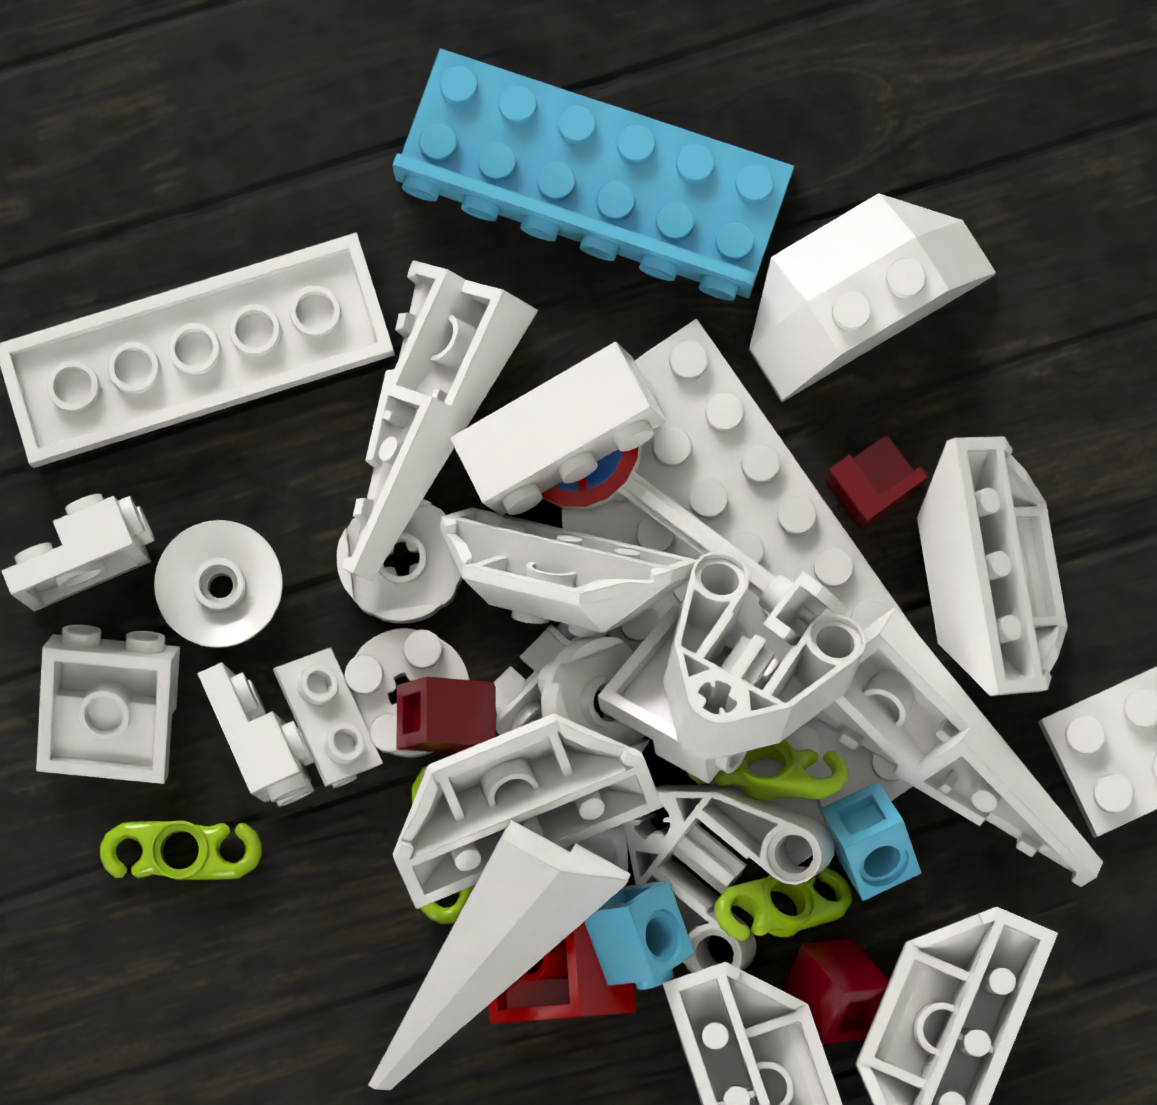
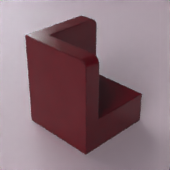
(874, 481)
(445, 714)
(838, 987)

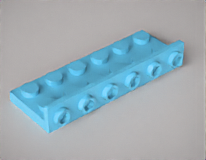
(593, 175)

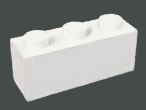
(558, 431)

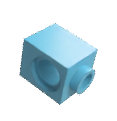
(871, 840)
(640, 935)

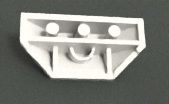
(859, 287)
(992, 567)
(559, 572)
(542, 776)
(954, 1011)
(748, 1041)

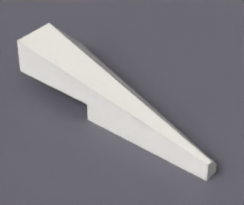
(446, 365)
(943, 745)
(514, 916)

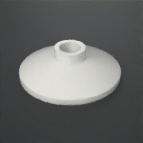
(195, 561)

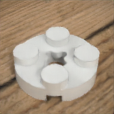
(408, 597)
(385, 659)
(573, 679)

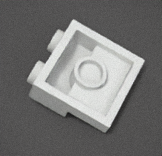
(98, 544)
(641, 701)
(107, 705)
(264, 746)

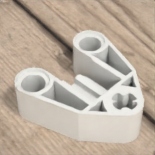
(720, 707)
(748, 825)

